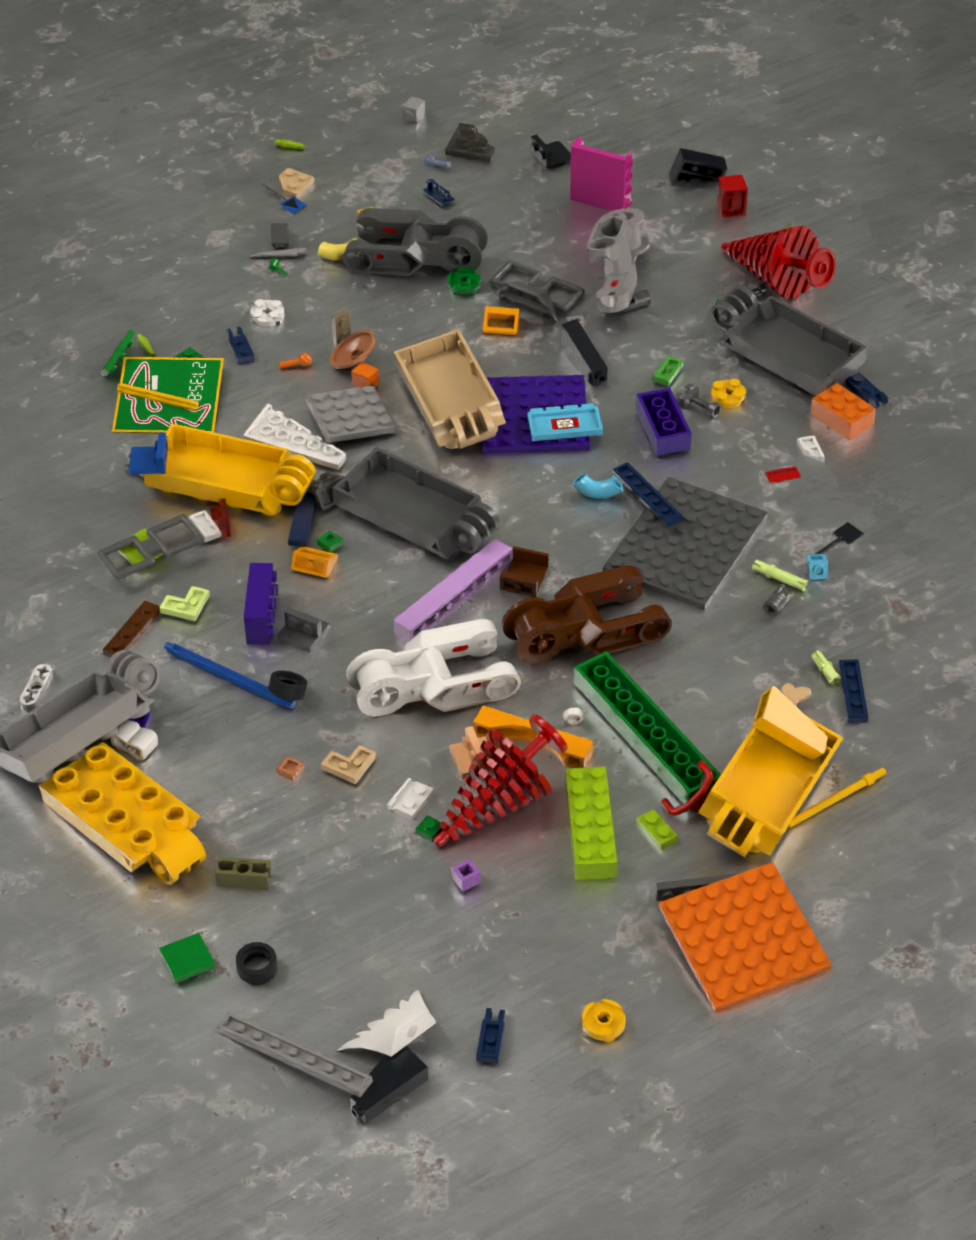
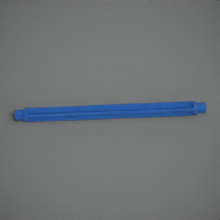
(226, 673)

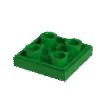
(187, 957)

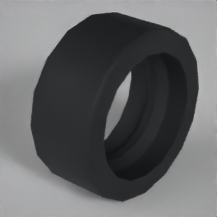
(287, 685)
(256, 976)

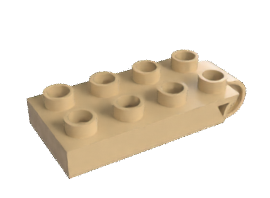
(450, 390)

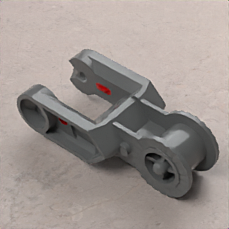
(424, 242)

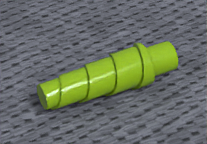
(289, 144)
(143, 341)

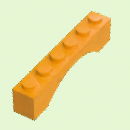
(510, 726)

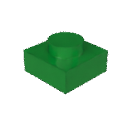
(330, 541)
(428, 828)

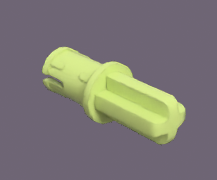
(826, 668)

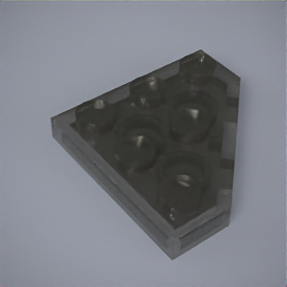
(469, 144)

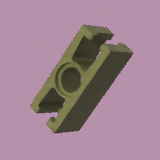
(243, 873)

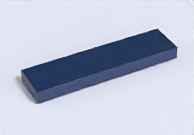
(302, 521)
(853, 691)

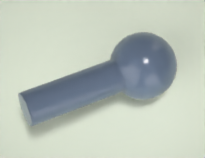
(432, 161)

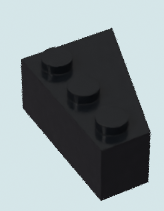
(696, 166)

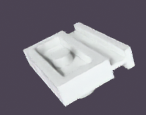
(410, 799)

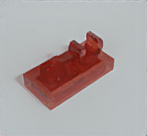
(221, 512)

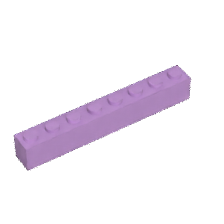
(453, 590)

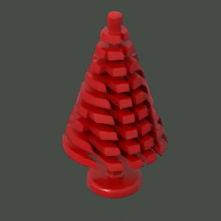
(785, 260)
(503, 778)

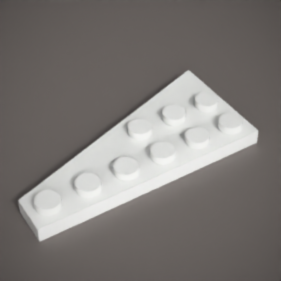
(276, 430)

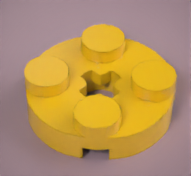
(720, 390)
(603, 1031)

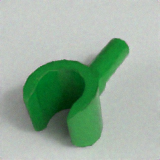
(274, 265)

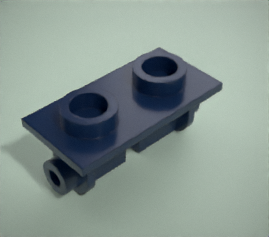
(438, 193)

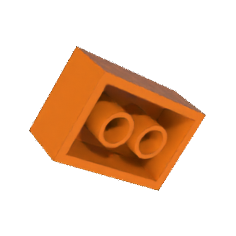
(843, 411)

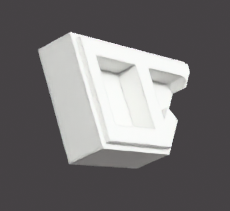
(810, 448)

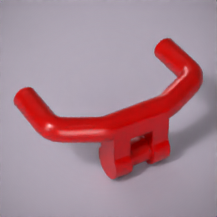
(697, 800)

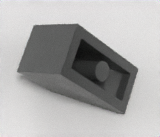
(280, 235)

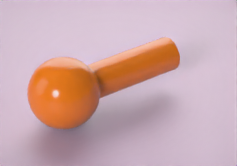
(303, 360)

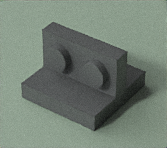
(302, 630)

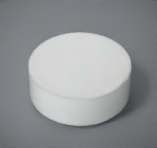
(572, 716)

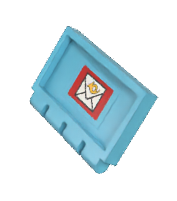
(565, 422)

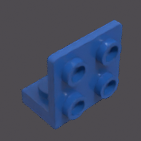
(150, 459)

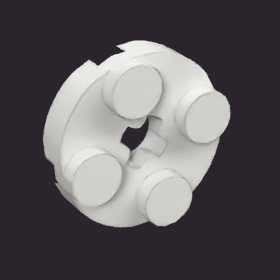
(273, 308)

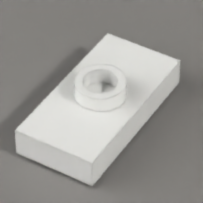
(205, 525)

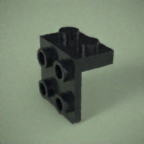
(549, 154)

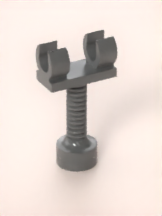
(692, 395)

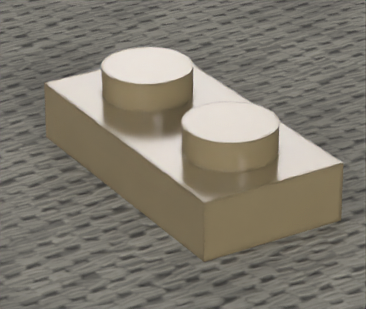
(340, 326)

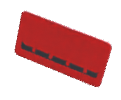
(783, 474)

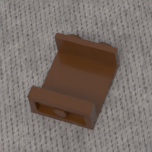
(525, 572)

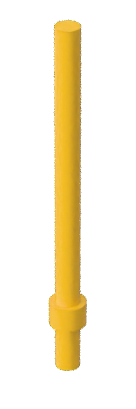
(866, 780)

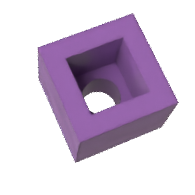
(466, 875)

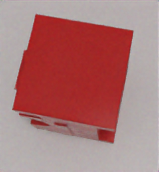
(732, 196)

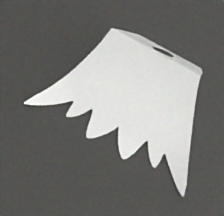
(396, 1028)

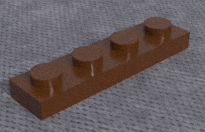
(132, 629)

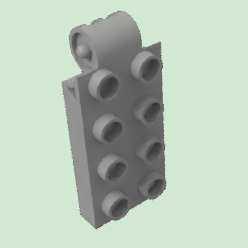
(79, 717)

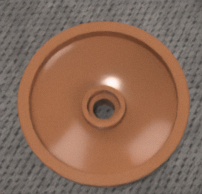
(353, 349)

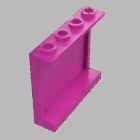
(600, 177)

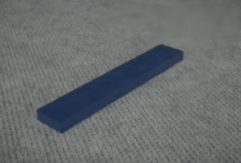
(647, 494)

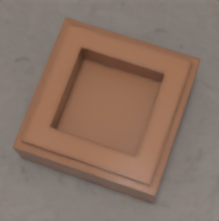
(290, 768)

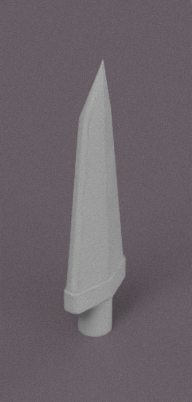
(281, 253)

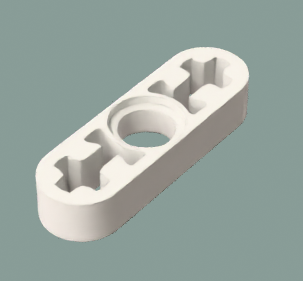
(37, 695)

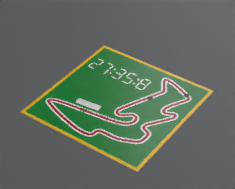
(182, 377)

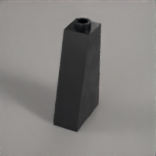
(582, 353)
(392, 1081)

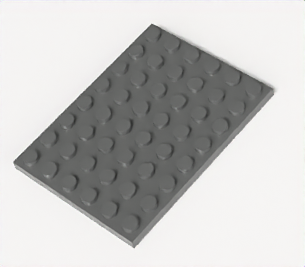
(694, 554)

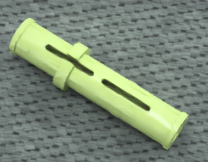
(772, 571)

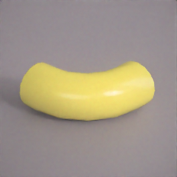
(332, 251)

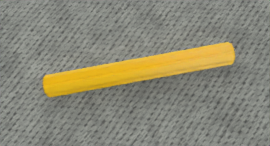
(158, 397)

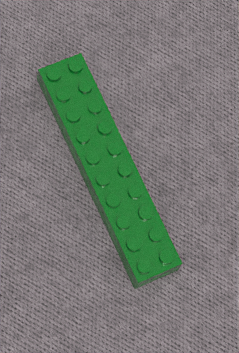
(643, 725)

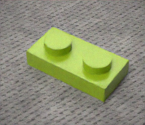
(657, 829)

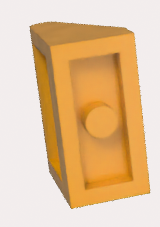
(501, 313)
(313, 561)

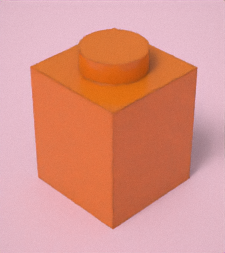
(365, 375)

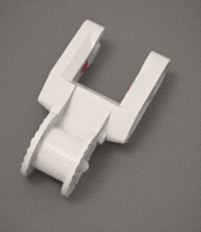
(420, 671)

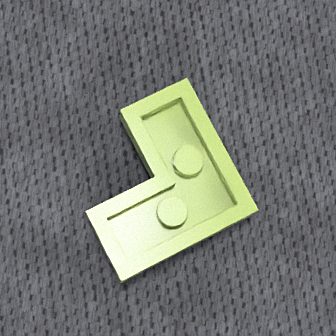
(186, 608)

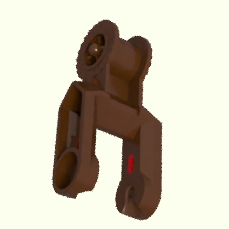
(572, 618)

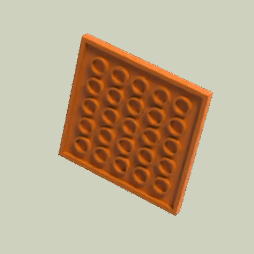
(744, 936)

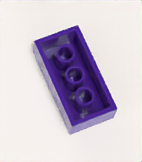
(663, 421)
(260, 603)

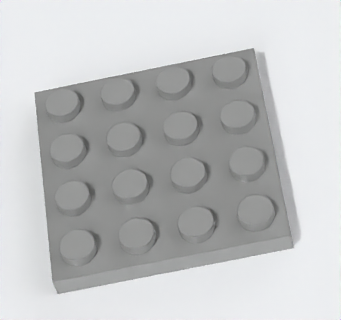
(350, 414)

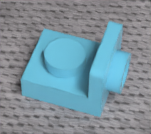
(817, 566)

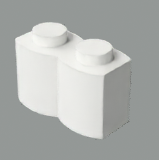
(134, 739)

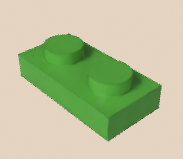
(668, 371)

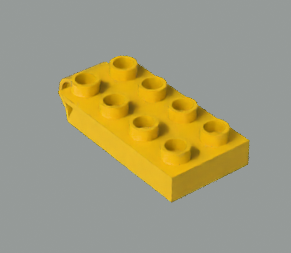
(234, 469)
(762, 792)
(125, 813)

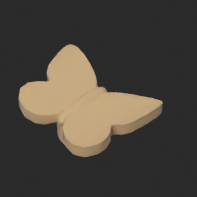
(795, 695)

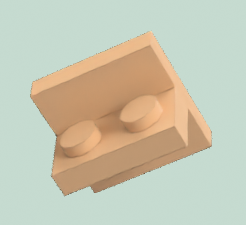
(466, 751)

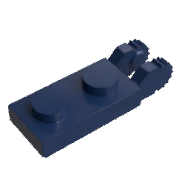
(240, 346)
(866, 390)
(491, 1037)

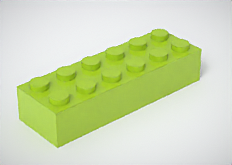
(590, 823)

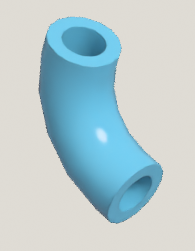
(597, 489)

